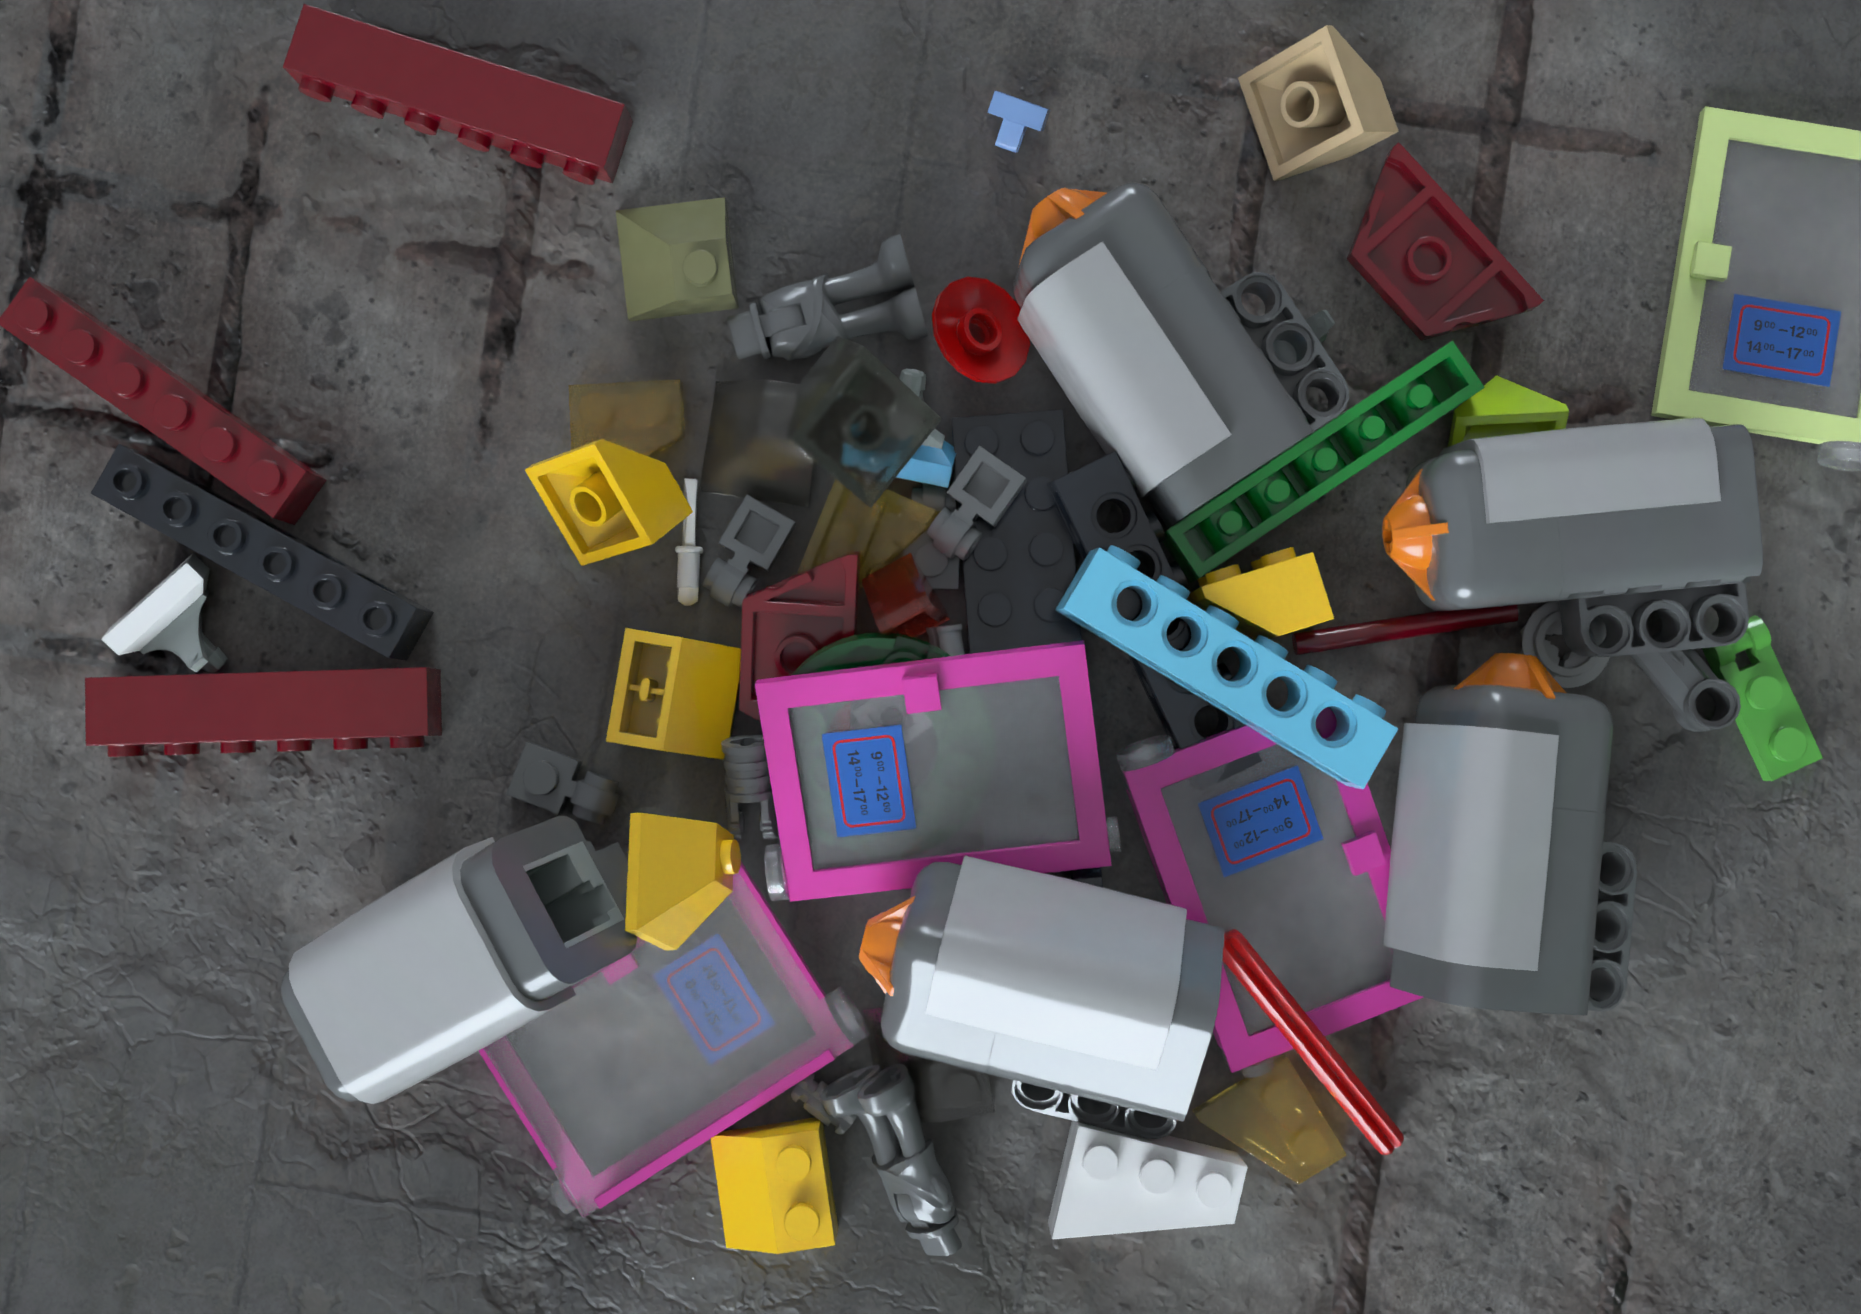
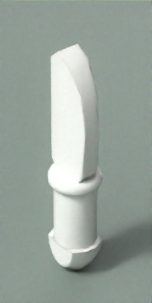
(689, 554)

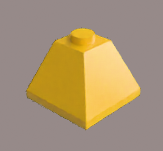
(608, 499)
(676, 876)

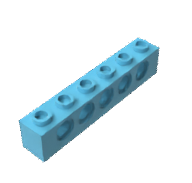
(1360, 731)

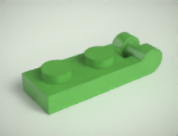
(1768, 710)

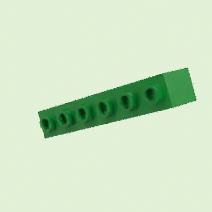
(1322, 461)

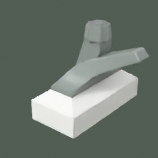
(170, 620)

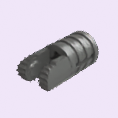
(747, 782)

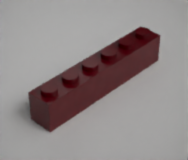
(458, 95)
(161, 401)
(263, 707)

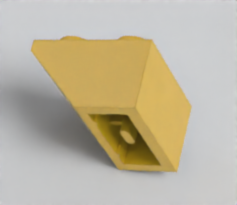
(1271, 600)
(674, 694)

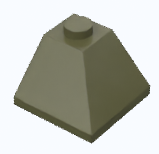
(677, 259)

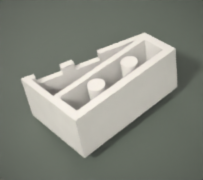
(1142, 1184)

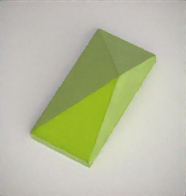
(1506, 410)

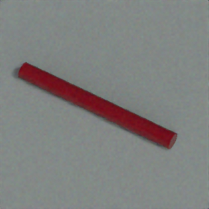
(1400, 628)

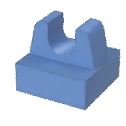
(1016, 116)

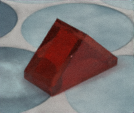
(903, 599)

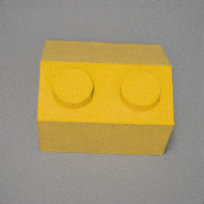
(775, 1187)

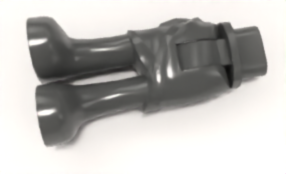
(803, 319)
(901, 1153)

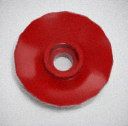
(991, 316)

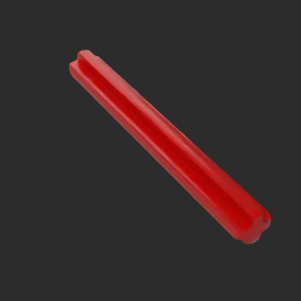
(1310, 1043)

